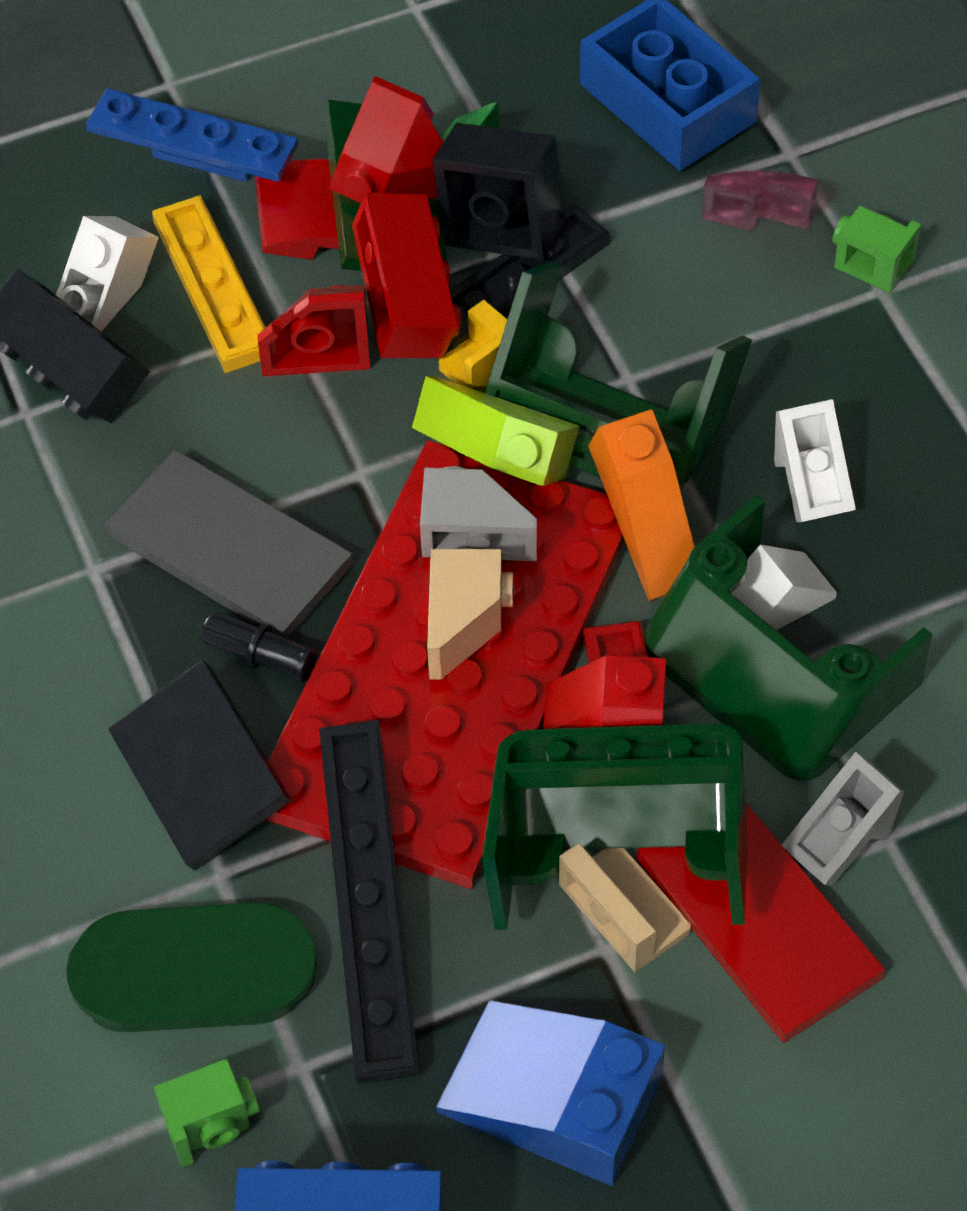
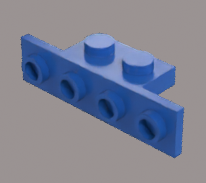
(193, 137)

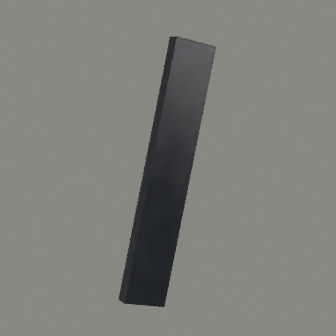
(369, 903)

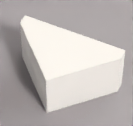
(782, 586)

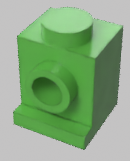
(875, 247)
(205, 1108)

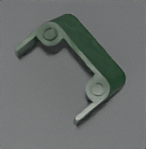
(538, 373)
(755, 679)
(616, 793)

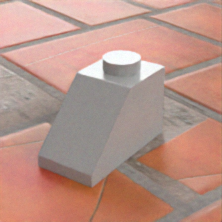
(474, 512)

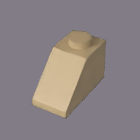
(464, 604)

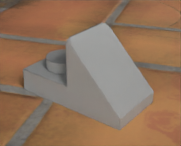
(849, 813)

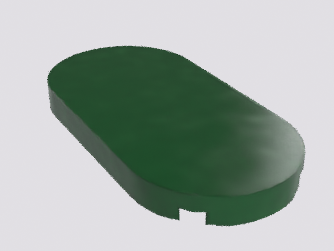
(191, 967)

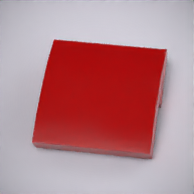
(297, 210)

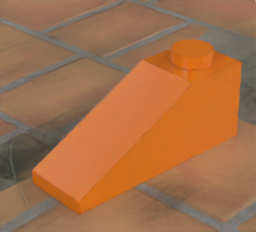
(644, 498)

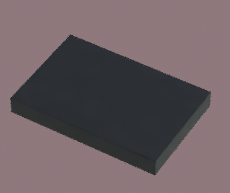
(199, 765)

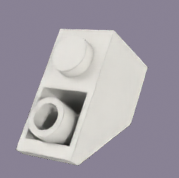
(105, 267)

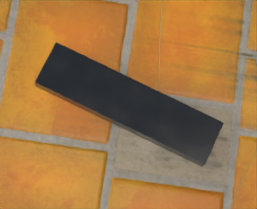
(498, 280)

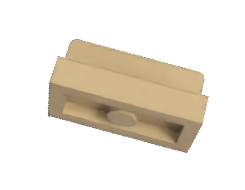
(622, 903)

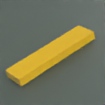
(211, 281)

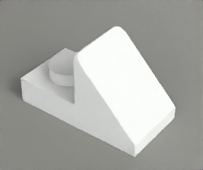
(814, 460)

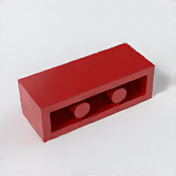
(405, 276)

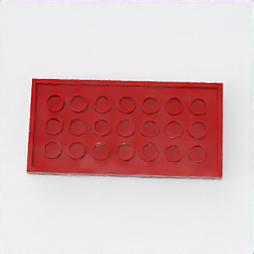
(446, 731)

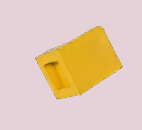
(473, 359)

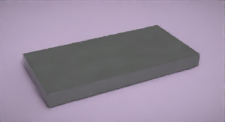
(229, 544)

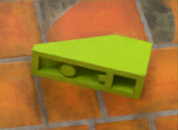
(496, 431)

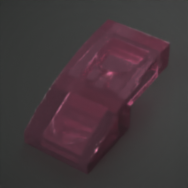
(746, 195)

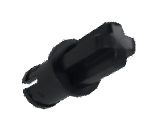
(259, 646)

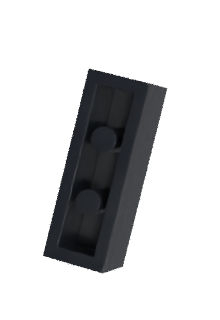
(66, 350)

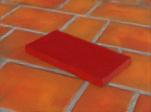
(794, 951)

